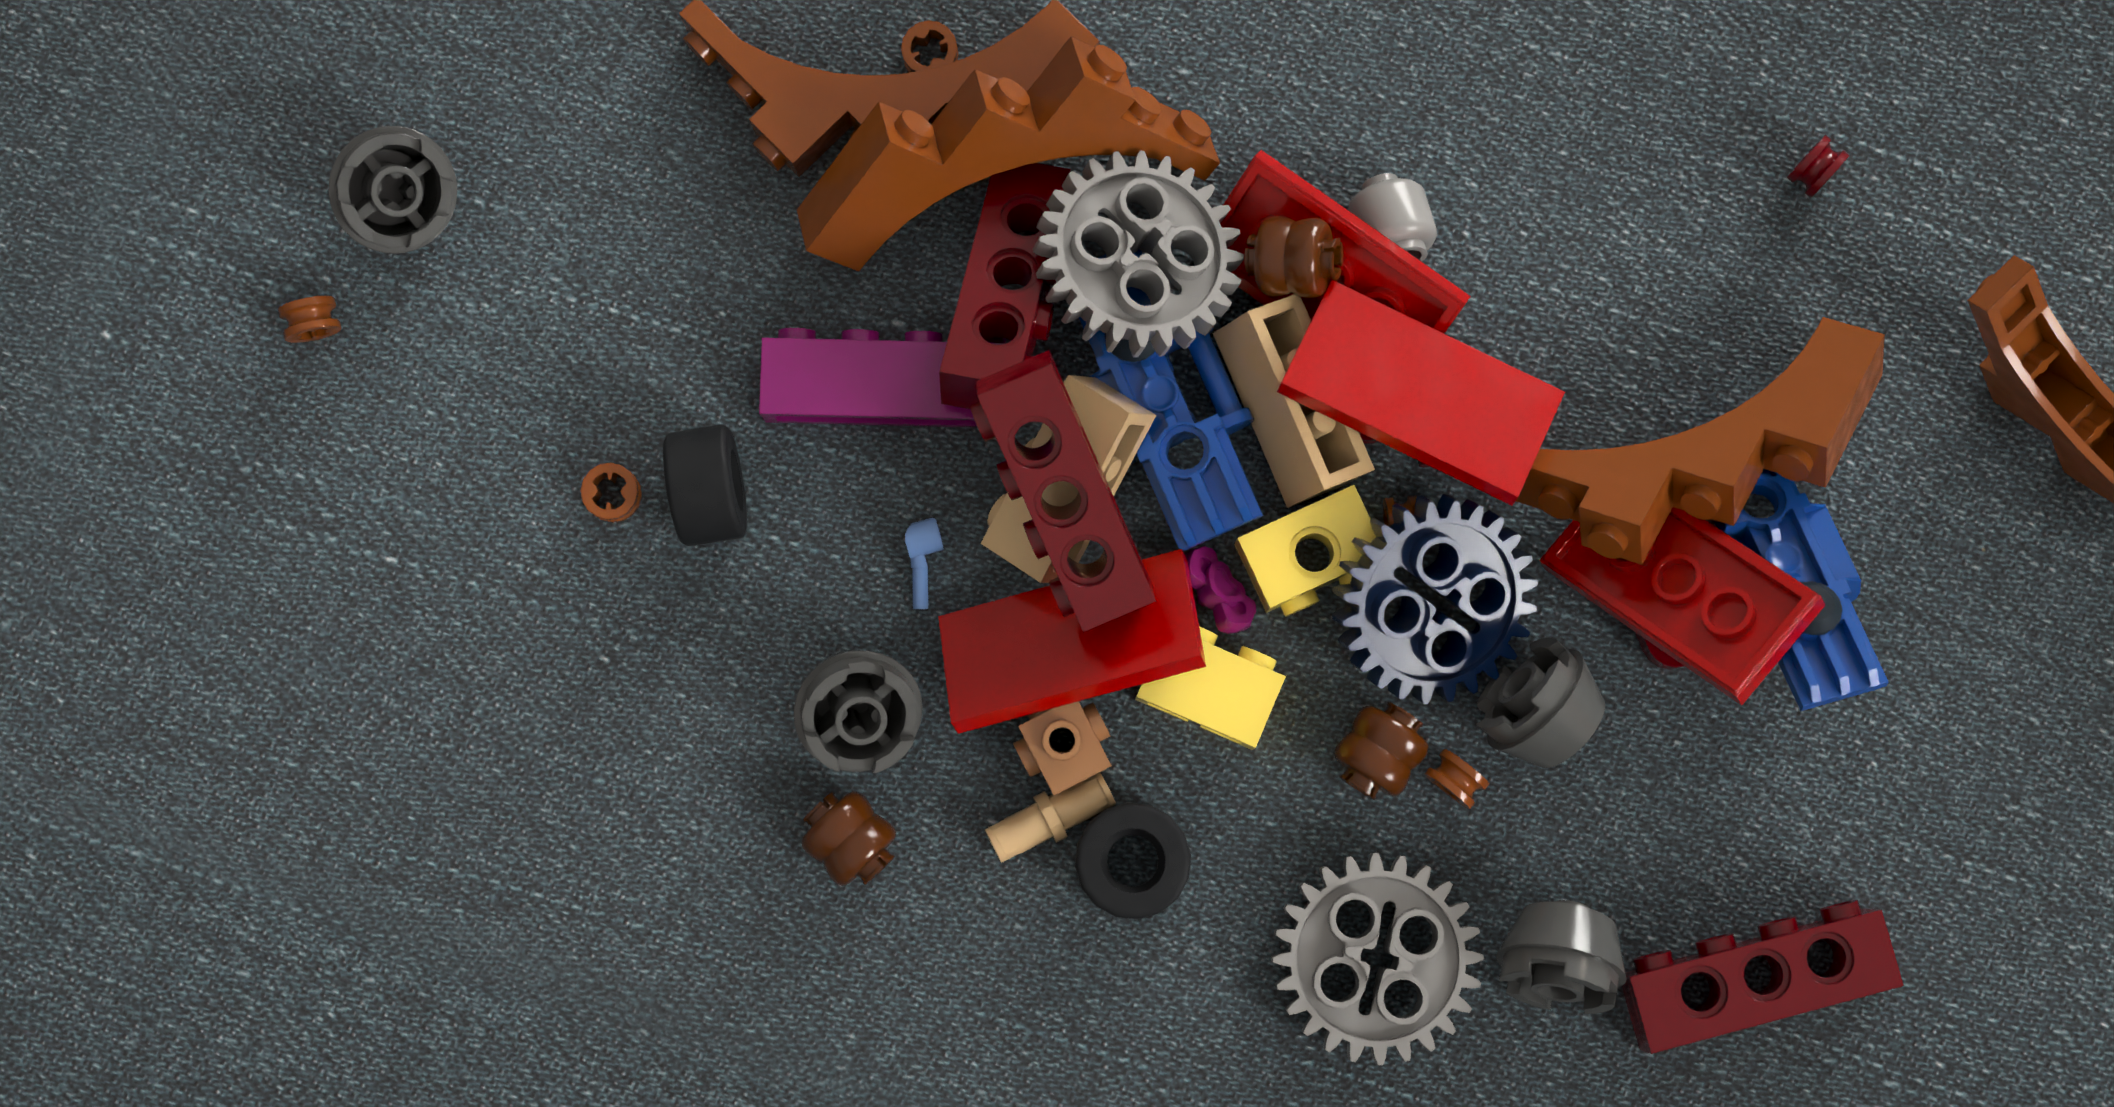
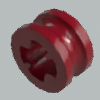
(1818, 166)

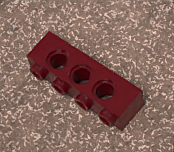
(1000, 258)
(1037, 393)
(1860, 967)

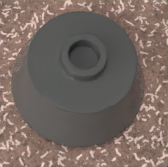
(392, 189)
(1543, 706)
(858, 711)
(1563, 956)

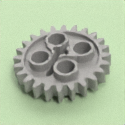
(1099, 286)
(1434, 972)

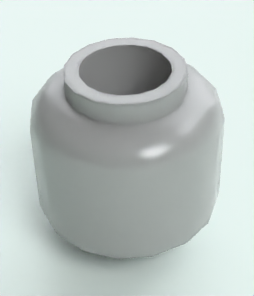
(1397, 211)

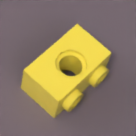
(1271, 557)

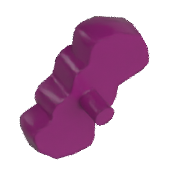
(1220, 591)

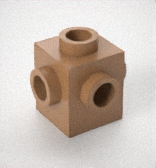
(1071, 766)

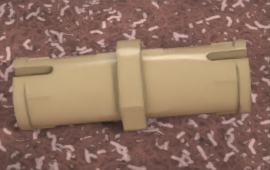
(1050, 817)

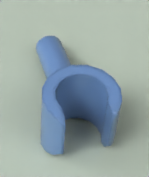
(922, 539)

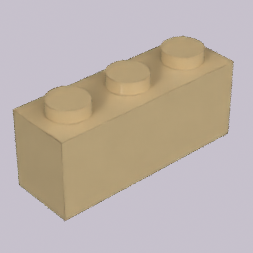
(1115, 433)
(1301, 445)

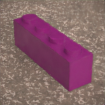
(856, 380)

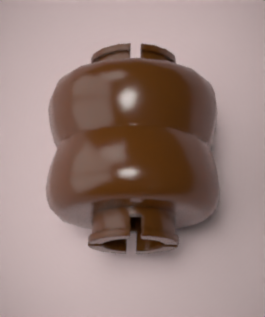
(1293, 257)
(1381, 750)
(848, 838)

